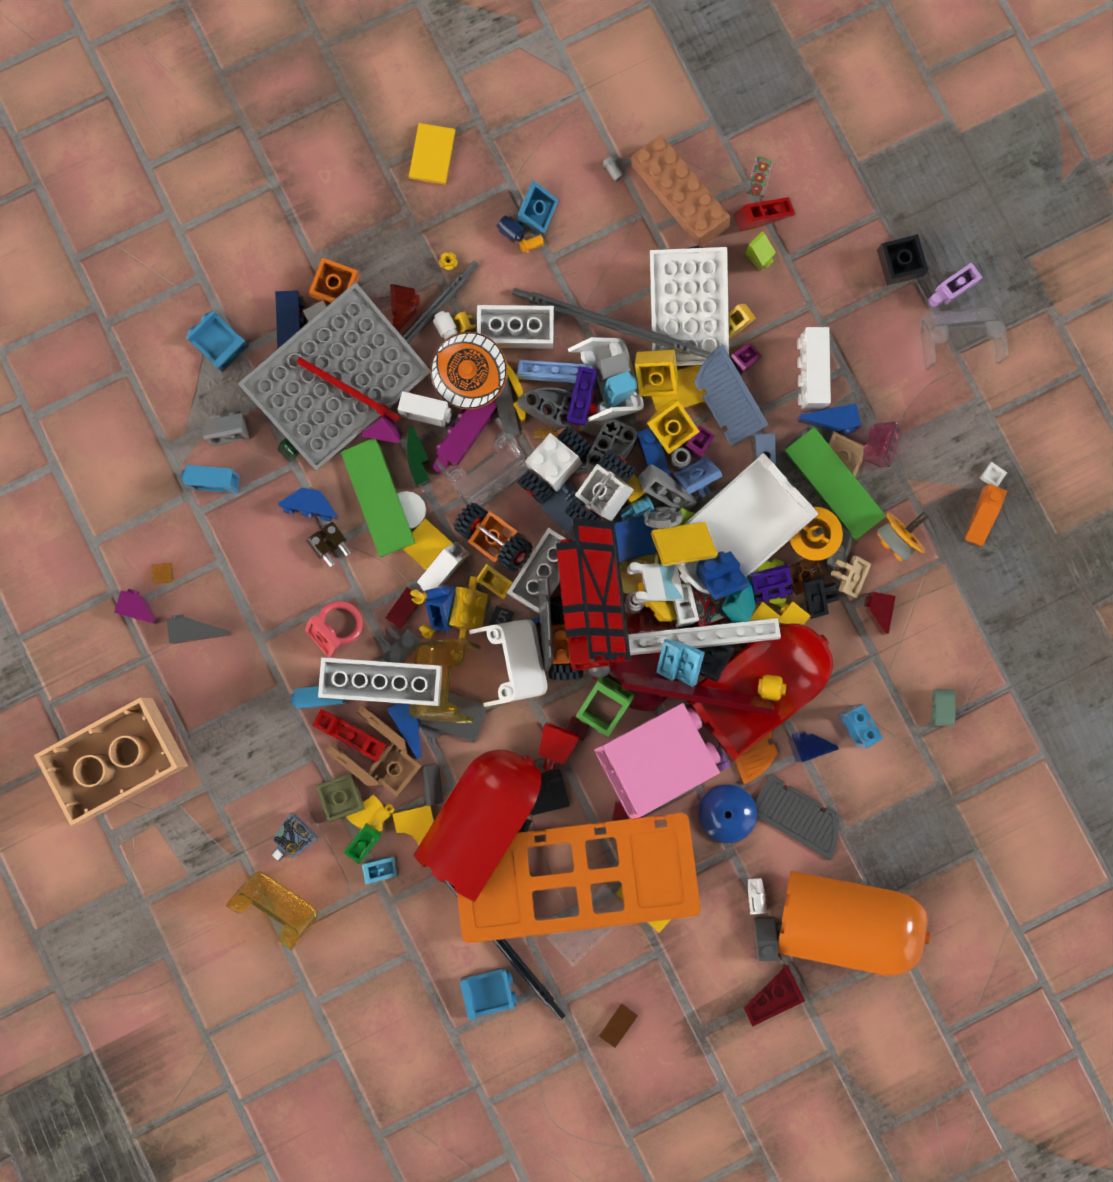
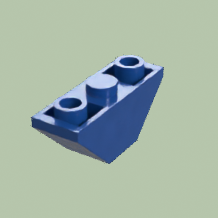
(309, 503)

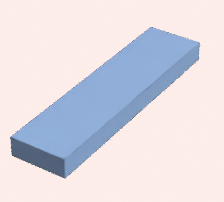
(549, 371)

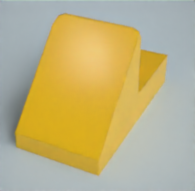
(494, 581)

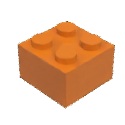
(332, 281)

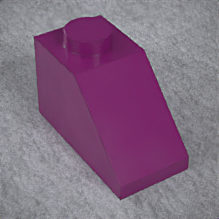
(134, 606)

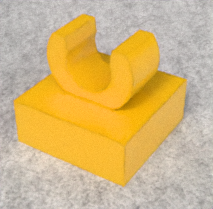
(463, 323)

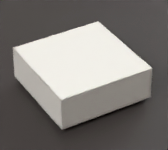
(993, 474)

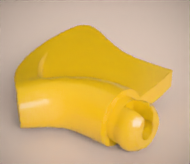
(374, 814)

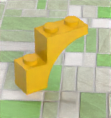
(789, 614)

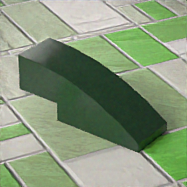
(416, 459)

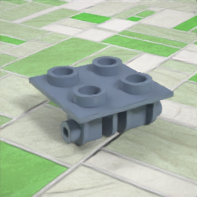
(558, 503)

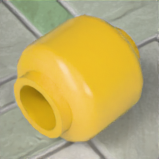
(771, 687)

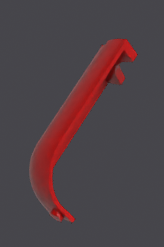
(797, 657)
(480, 820)

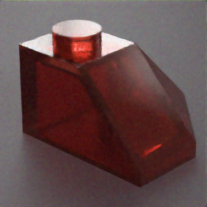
(403, 304)

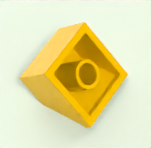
(656, 372)
(672, 425)

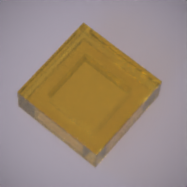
(162, 573)

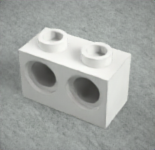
(685, 609)

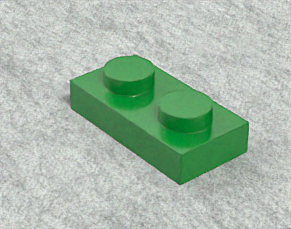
(362, 843)

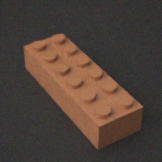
(680, 191)

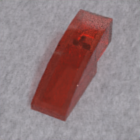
(646, 622)

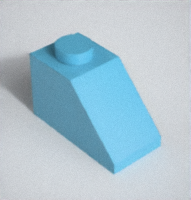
(619, 388)

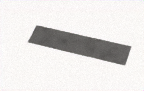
(506, 410)

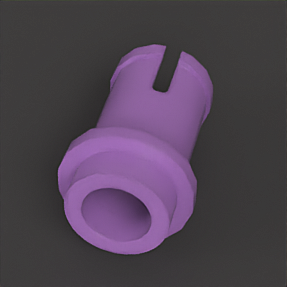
(724, 763)

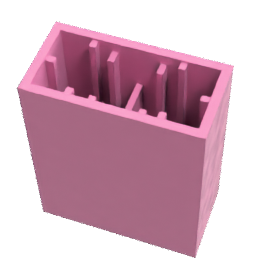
(658, 760)

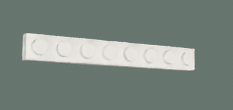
(706, 635)

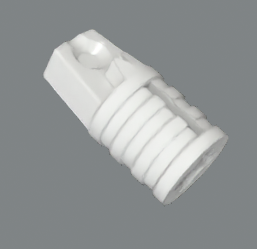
(756, 896)

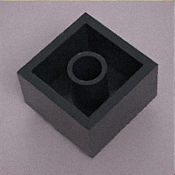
(902, 259)

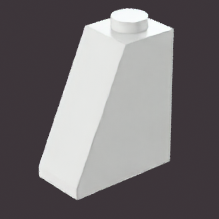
(443, 566)

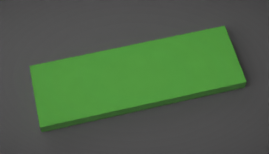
(834, 483)
(378, 497)

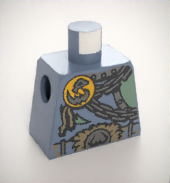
(763, 443)
(293, 838)

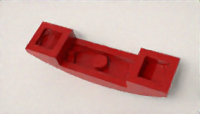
(349, 734)

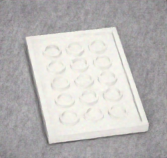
(690, 299)

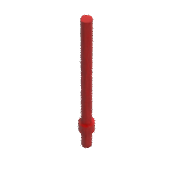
(382, 409)

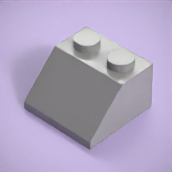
(226, 429)

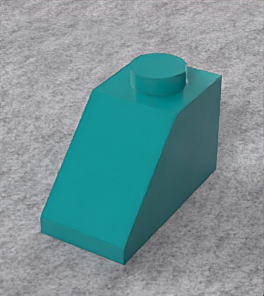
(740, 605)

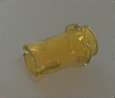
(541, 433)

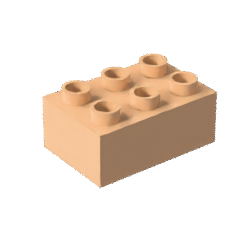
(111, 760)

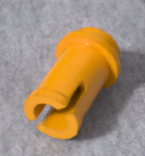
(531, 243)

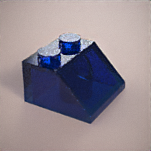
(809, 746)

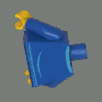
(438, 606)

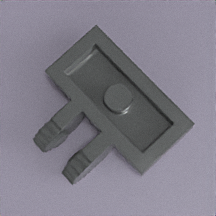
(401, 648)

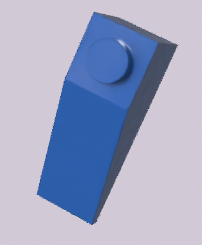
(835, 419)
(652, 450)
(408, 726)

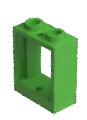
(613, 691)

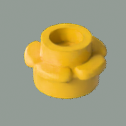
(443, 261)

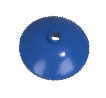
(724, 799)

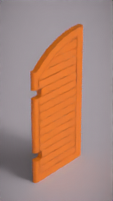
(756, 759)

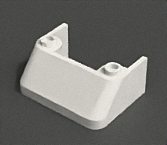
(595, 350)
(522, 660)

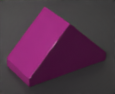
(745, 358)
(383, 429)
(699, 443)

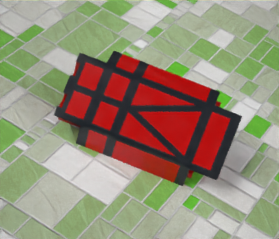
(593, 596)

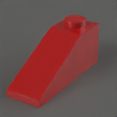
(763, 213)

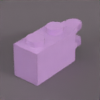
(955, 286)

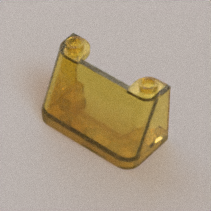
(279, 903)

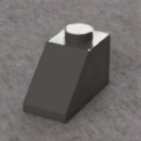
(765, 939)

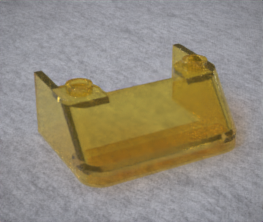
(446, 654)

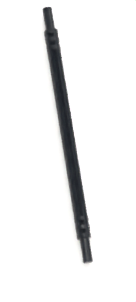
(525, 972)

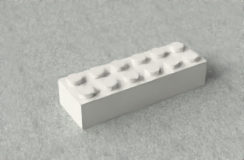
(380, 681)

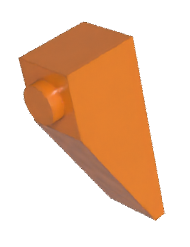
(985, 514)

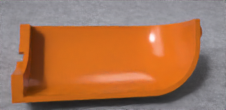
(852, 925)

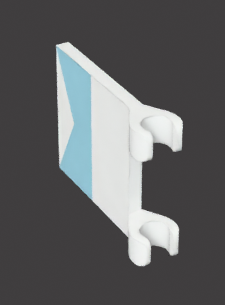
(659, 582)

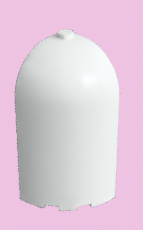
(751, 518)

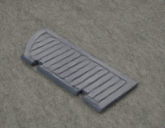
(729, 397)

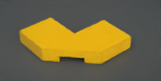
(663, 609)

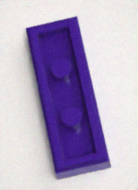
(582, 396)

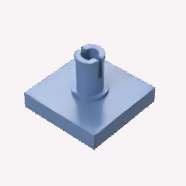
(698, 476)

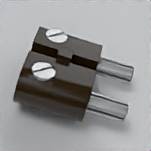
(326, 541)

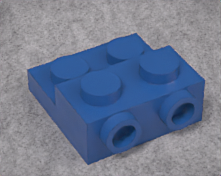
(721, 575)

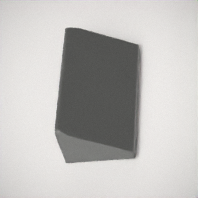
(432, 784)

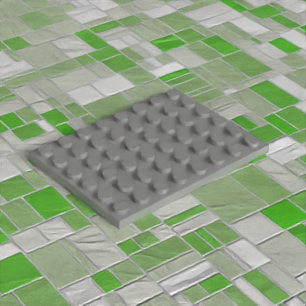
(355, 346)

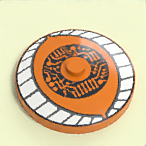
(469, 370)

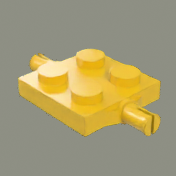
(468, 608)

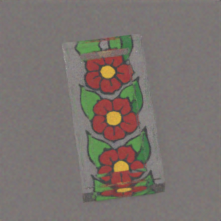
(760, 176)

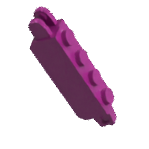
(463, 435)

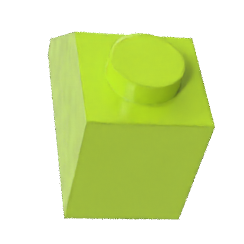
(760, 252)

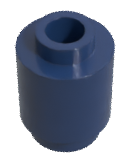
(511, 229)

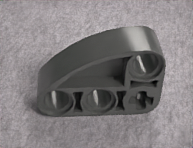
(553, 400)
(613, 440)

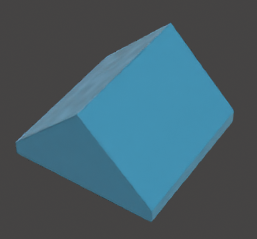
(537, 208)

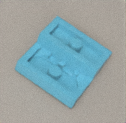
(680, 662)

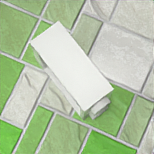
(424, 409)

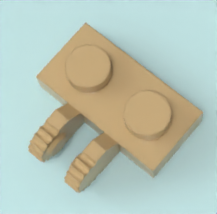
(854, 575)

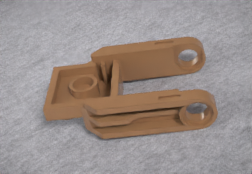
(394, 766)

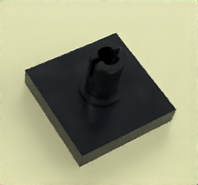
(715, 661)

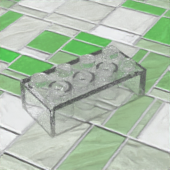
(577, 944)

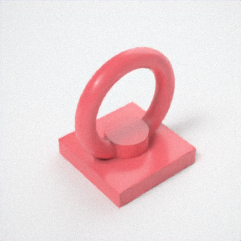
(323, 633)

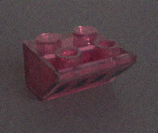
(882, 444)

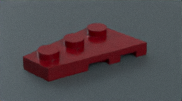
(774, 998)

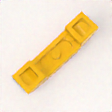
(518, 391)

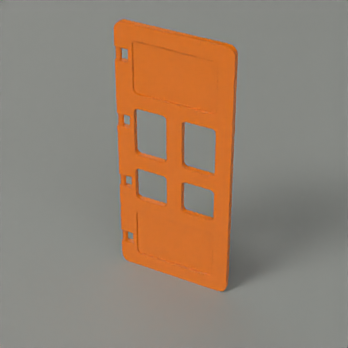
(653, 870)

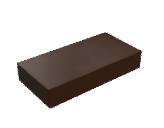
(618, 1025)

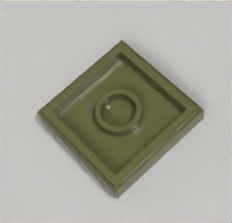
(340, 797)

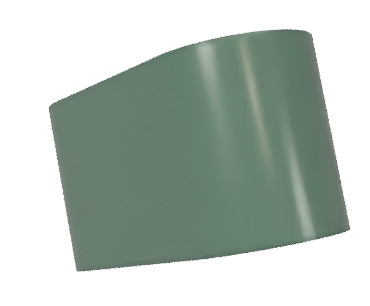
(943, 707)

